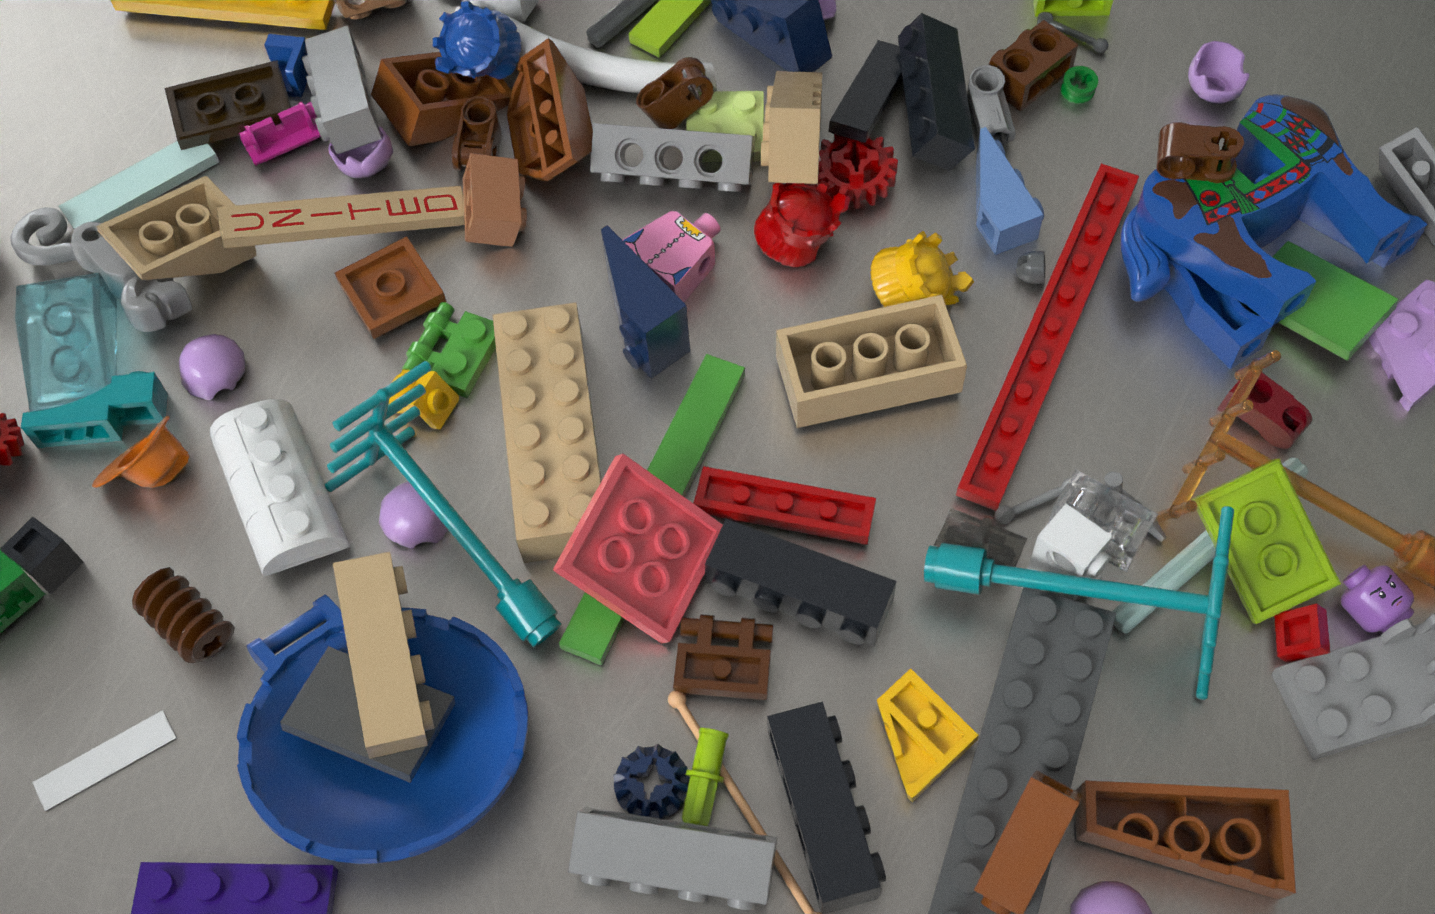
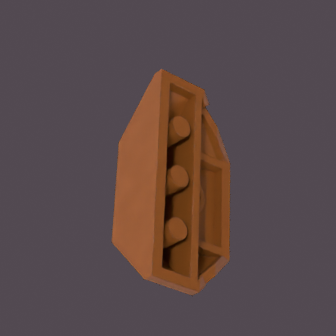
(548, 114)

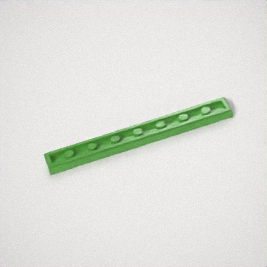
(676, 464)

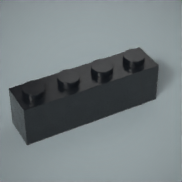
(935, 92)
(800, 583)
(824, 808)

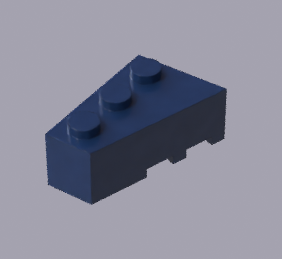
(783, 30)

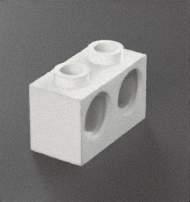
(1071, 547)

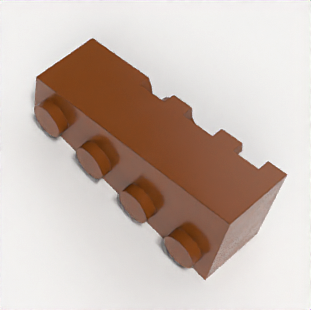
(1202, 830)

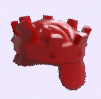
(798, 222)

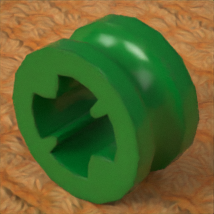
(1085, 76)

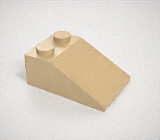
(175, 234)

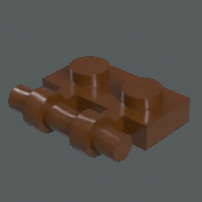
(723, 669)

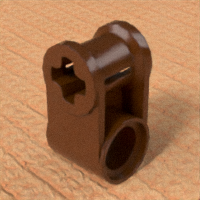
(673, 96)
(477, 131)
(1194, 152)

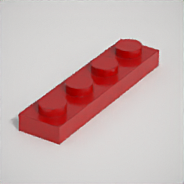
(785, 505)

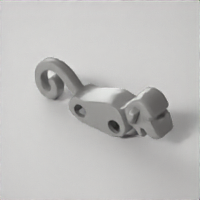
(144, 301)

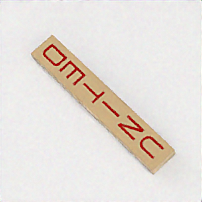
(340, 216)

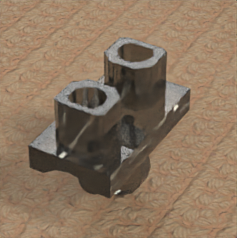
(970, 531)

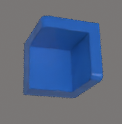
(289, 53)

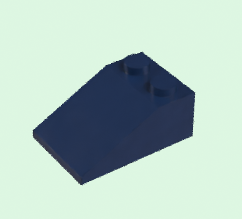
(647, 310)

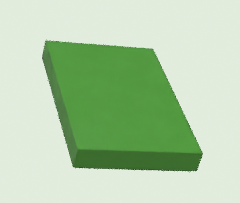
(1340, 307)

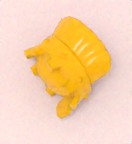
(917, 272)

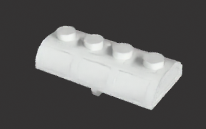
(276, 485)

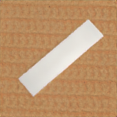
(103, 760)

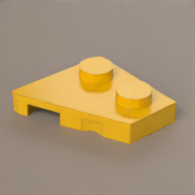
(922, 732)

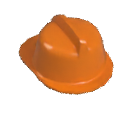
(148, 462)

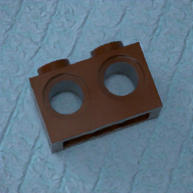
(1034, 63)

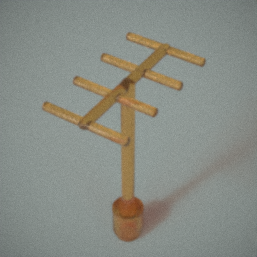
(1413, 552)

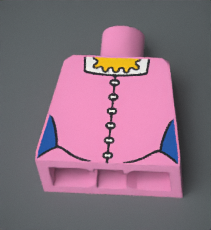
(677, 250)

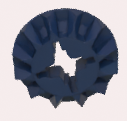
(665, 798)

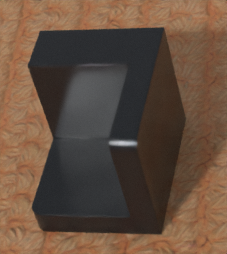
(42, 554)

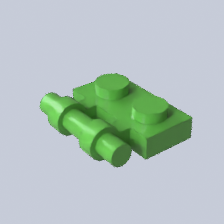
(465, 353)

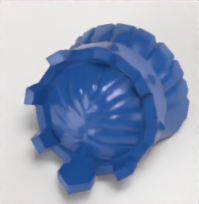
(477, 43)

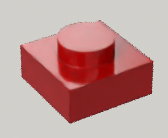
(1302, 633)

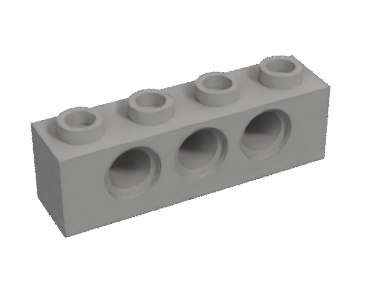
(611, 142)

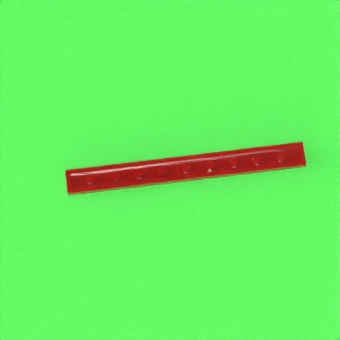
(1046, 339)

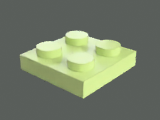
(730, 114)

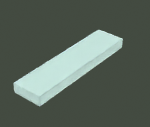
(138, 184)

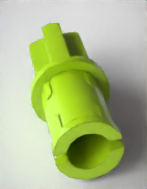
(704, 777)

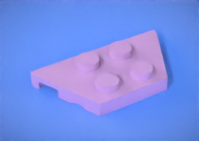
(1408, 344)

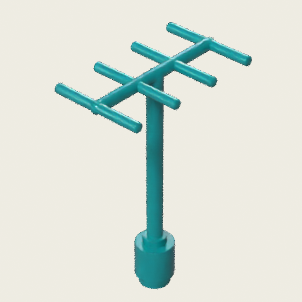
(969, 569)
(521, 603)

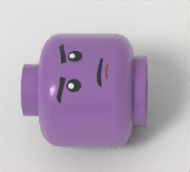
(1377, 598)

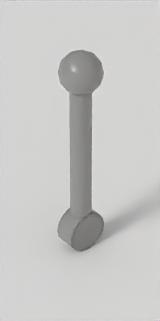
(1006, 514)

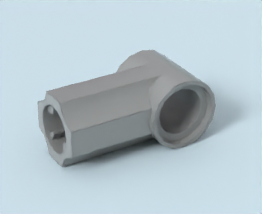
(989, 103)

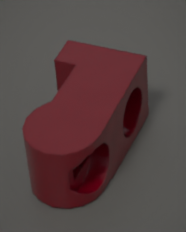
(1274, 412)

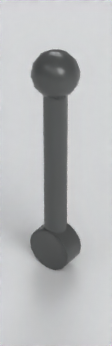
(1100, 45)

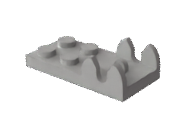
(1363, 689)

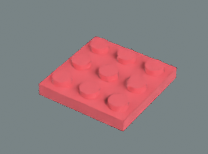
(640, 549)

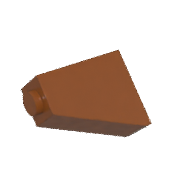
(1027, 844)

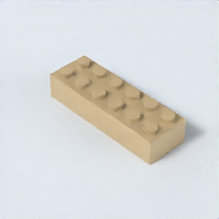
(546, 425)

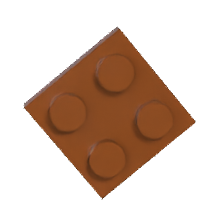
(390, 287)

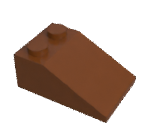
(428, 102)

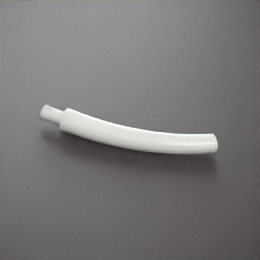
(601, 68)

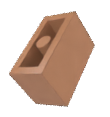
(493, 200)

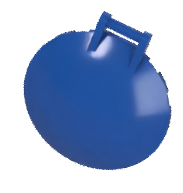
(354, 810)

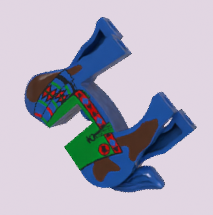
(1208, 236)

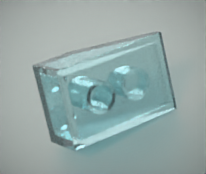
(66, 338)

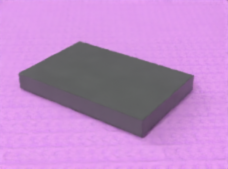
(330, 716)

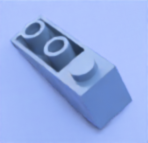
(1004, 207)

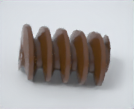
(181, 616)

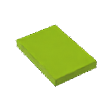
(1272, 544)

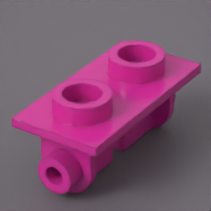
(268, 141)

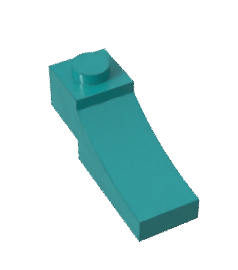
(102, 415)

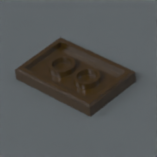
(225, 103)

